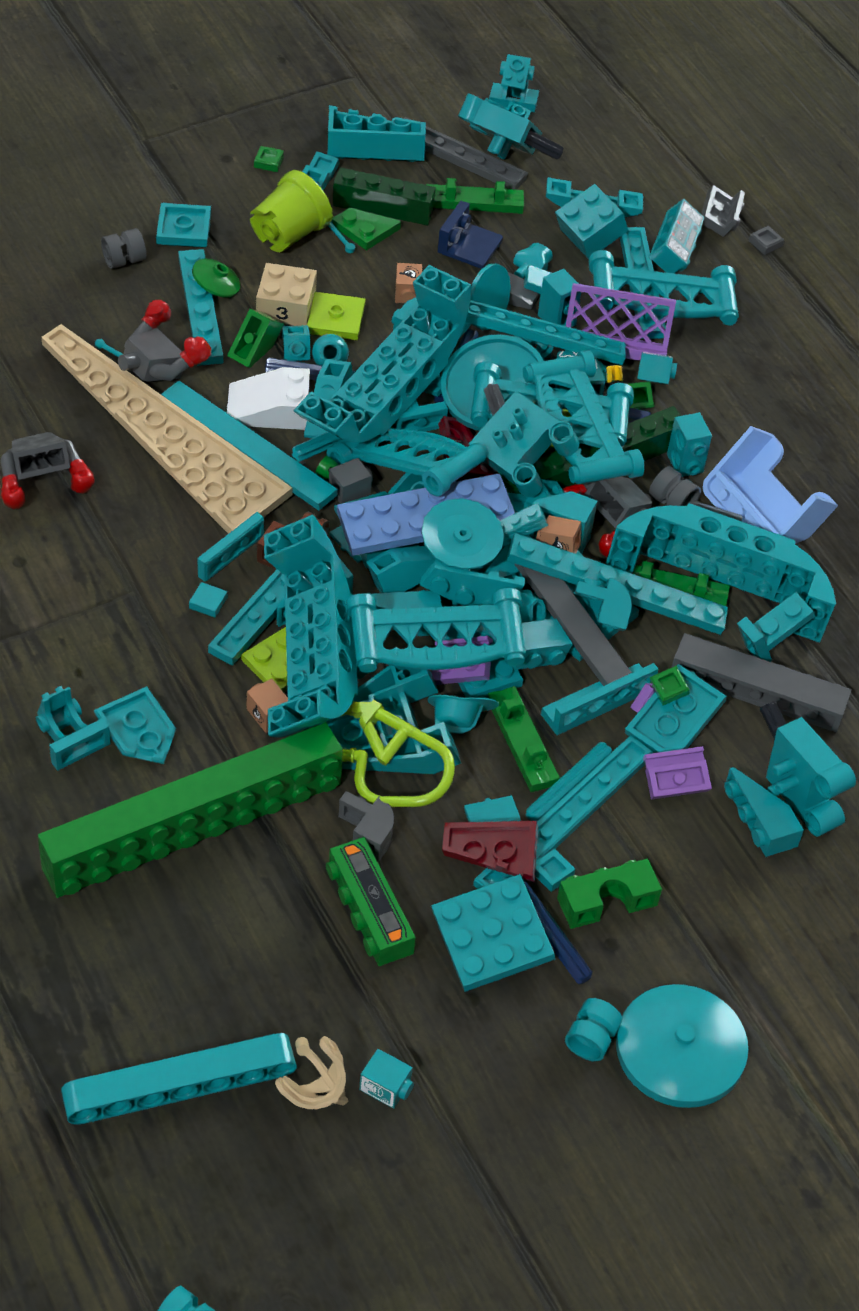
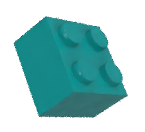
(591, 221)

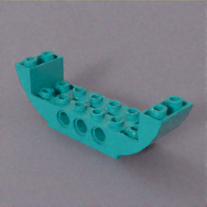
(399, 366)
(727, 553)
(317, 628)

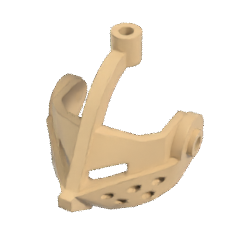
(331, 1079)

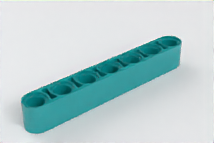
(178, 1078)

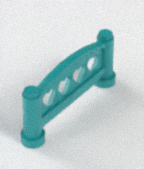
(717, 289)
(574, 373)
(615, 404)
(435, 475)
(500, 620)

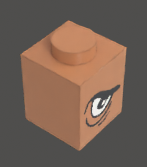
(405, 275)
(561, 533)
(261, 698)

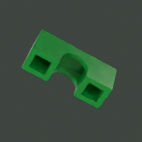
(631, 883)

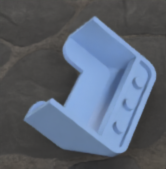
(748, 488)

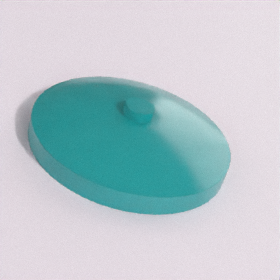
(457, 377)
(682, 1046)

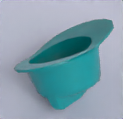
(460, 713)

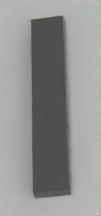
(473, 159)
(578, 625)

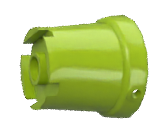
(291, 211)

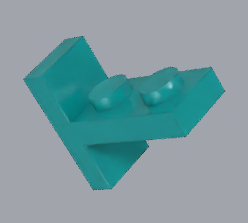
(775, 626)

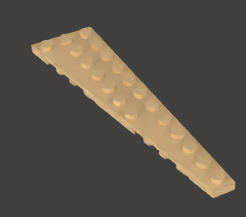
(202, 462)

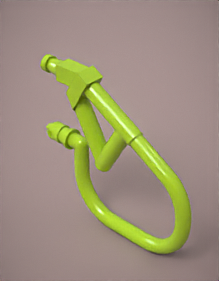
(369, 715)

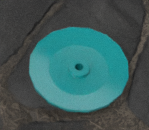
(462, 534)

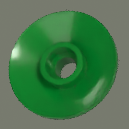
(216, 277)

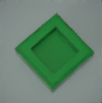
(268, 159)
(669, 685)

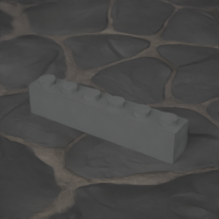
(764, 682)

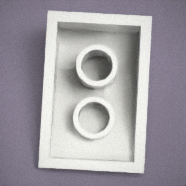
(270, 398)

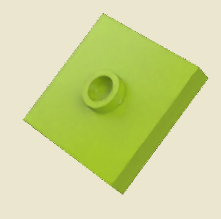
(336, 315)

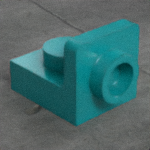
(296, 342)

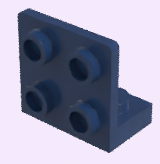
(466, 241)

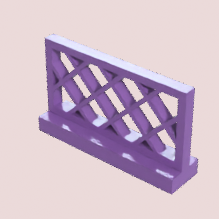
(634, 346)

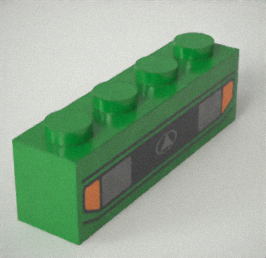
(370, 901)

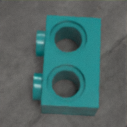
(689, 444)

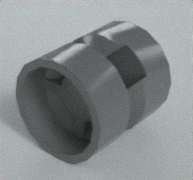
(131, 244)
(672, 488)

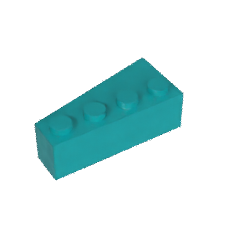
(374, 137)

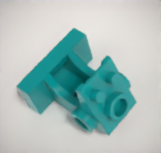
(515, 80)
(60, 711)

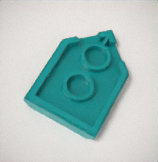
(139, 726)

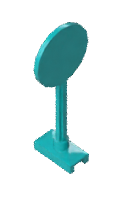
(490, 288)

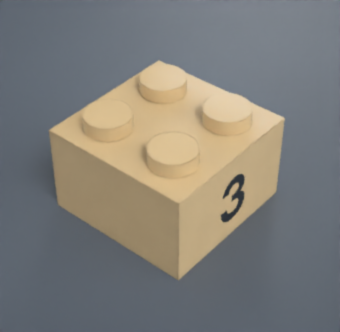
(286, 293)

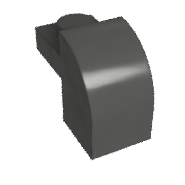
(372, 821)

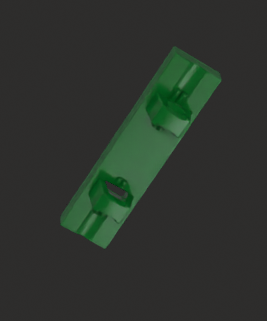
(479, 197)
(701, 586)
(523, 740)

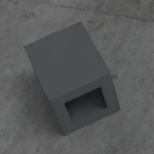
(351, 480)

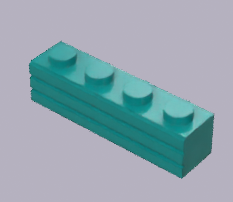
(523, 523)

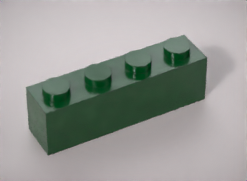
(384, 196)

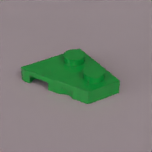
(365, 227)

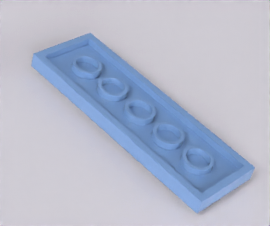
(399, 517)

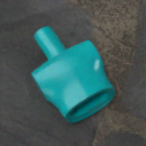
(534, 255)
(532, 607)

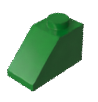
(254, 338)

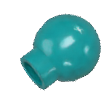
(330, 347)

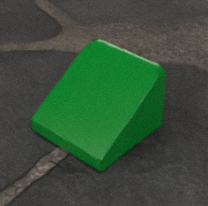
(642, 395)

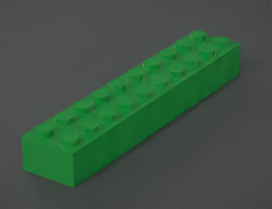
(190, 810)

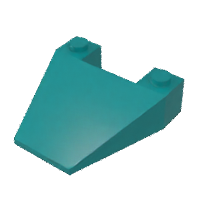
(396, 690)

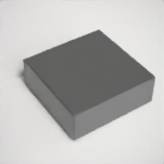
(766, 240)

